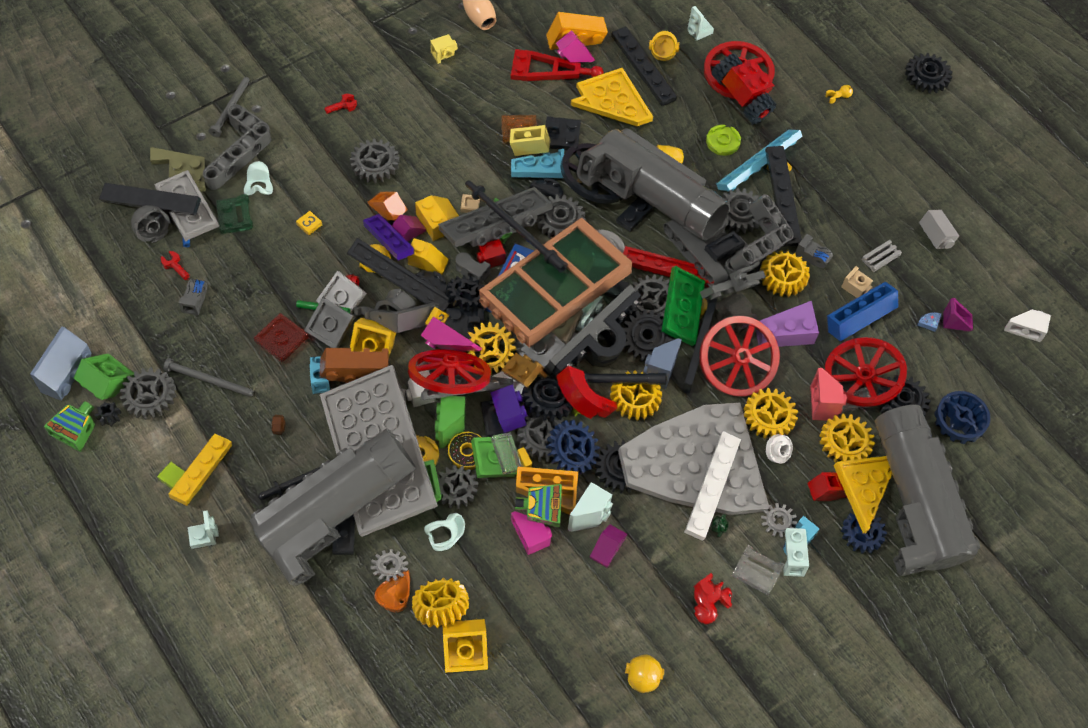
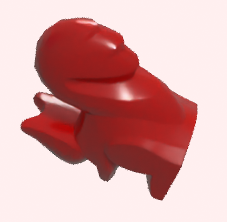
(706, 595)

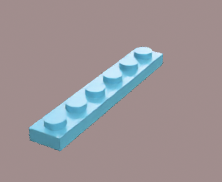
(756, 162)

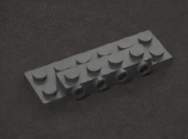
(484, 224)

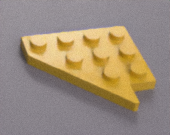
(613, 97)

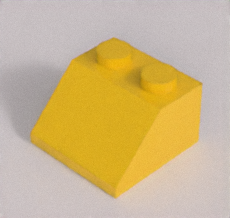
(433, 211)
(371, 335)
(465, 646)

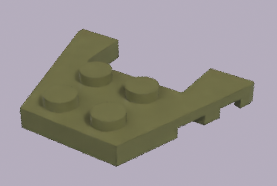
(179, 163)

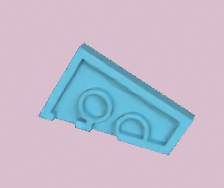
(539, 167)

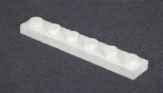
(712, 486)

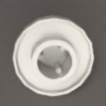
(779, 448)

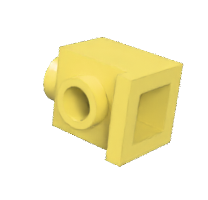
(443, 47)

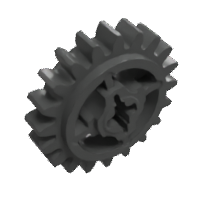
(375, 157)
(660, 290)
(150, 384)
(533, 439)

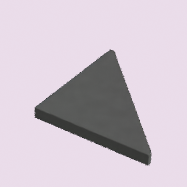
(495, 383)

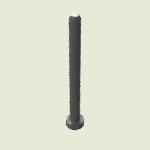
(170, 365)

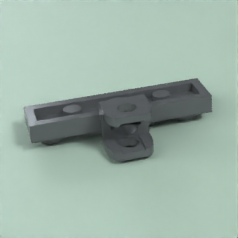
(739, 281)

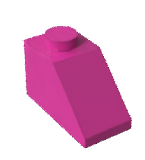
(573, 49)
(532, 534)

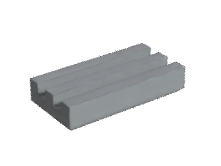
(891, 248)

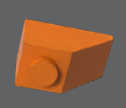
(388, 205)

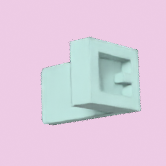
(698, 25)
(203, 534)
(797, 552)

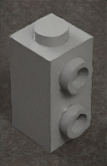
(939, 229)

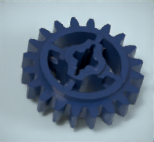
(583, 446)

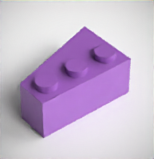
(792, 326)

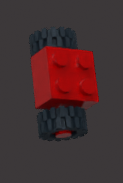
(747, 85)

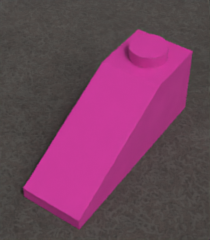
(444, 337)

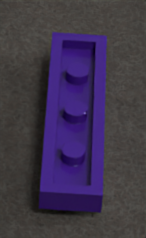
(388, 237)

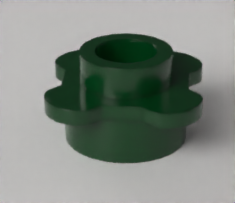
(720, 525)

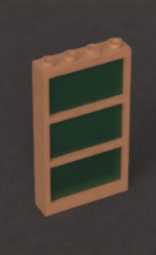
(538, 299)

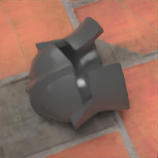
(396, 301)

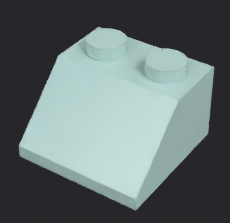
(591, 509)

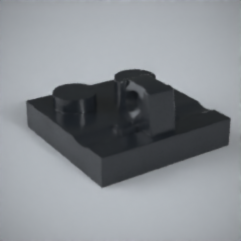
(563, 132)
(465, 321)

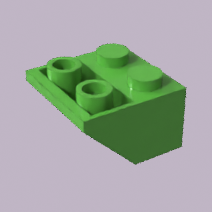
(450, 419)

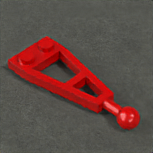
(522, 63)

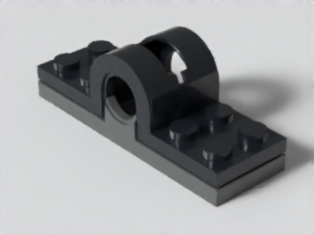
(603, 327)

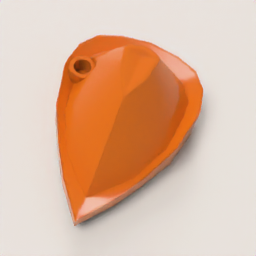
(393, 592)

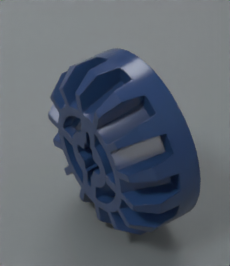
(965, 413)

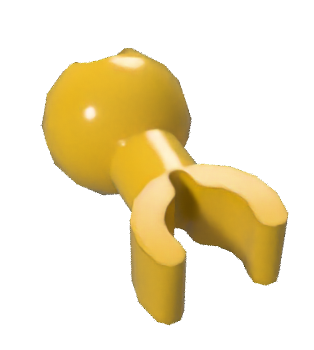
(845, 92)

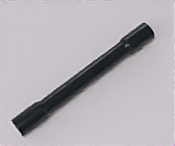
(650, 378)

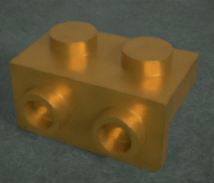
(523, 369)

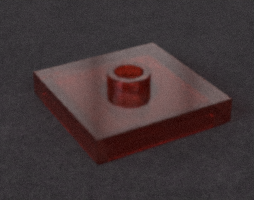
(281, 337)

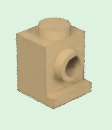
(857, 283)

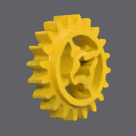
(494, 342)
(778, 408)
(837, 441)

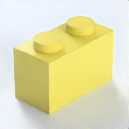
(529, 140)

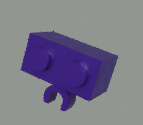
(508, 408)

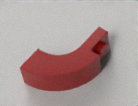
(581, 396)

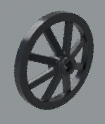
(575, 184)

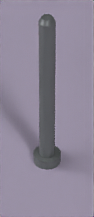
(216, 130)

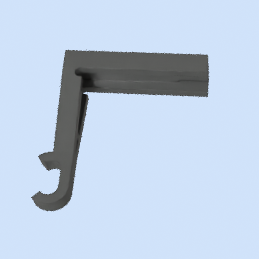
(399, 320)

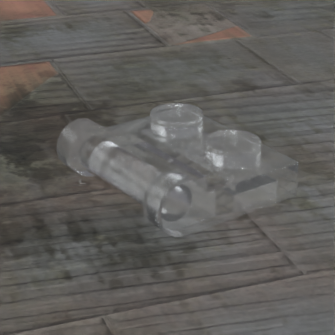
(756, 575)

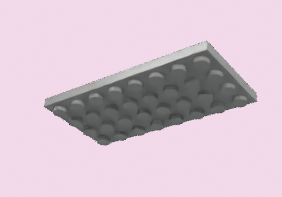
(357, 415)

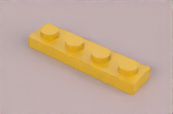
(200, 469)

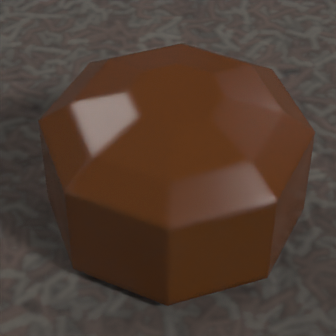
(278, 424)

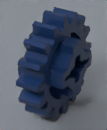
(860, 540)

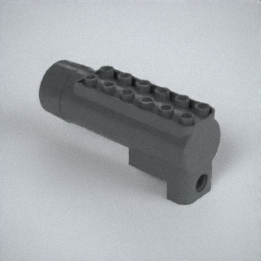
(637, 167)
(932, 512)
(307, 514)

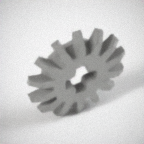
(778, 512)
(385, 559)

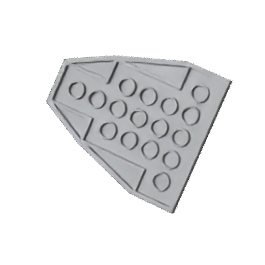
(676, 454)

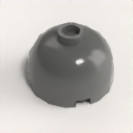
(150, 223)

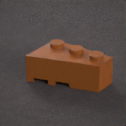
(349, 365)

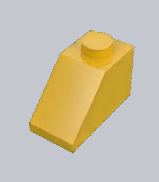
(427, 257)

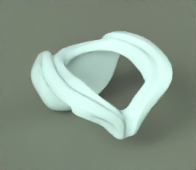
(258, 173)
(454, 523)

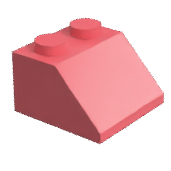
(826, 396)

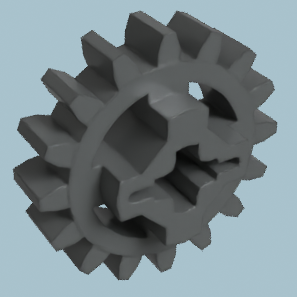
(463, 492)

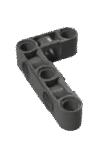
(242, 151)
(776, 234)

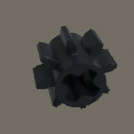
(108, 414)

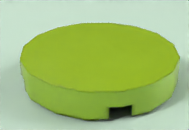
(723, 140)

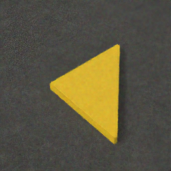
(864, 485)

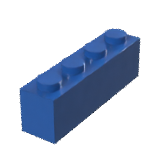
(862, 311)

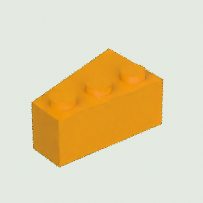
(589, 29)
(537, 477)

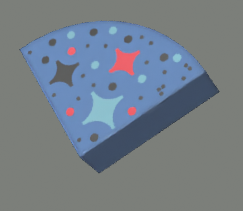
(930, 321)

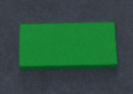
(683, 306)

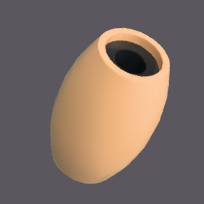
(480, 13)

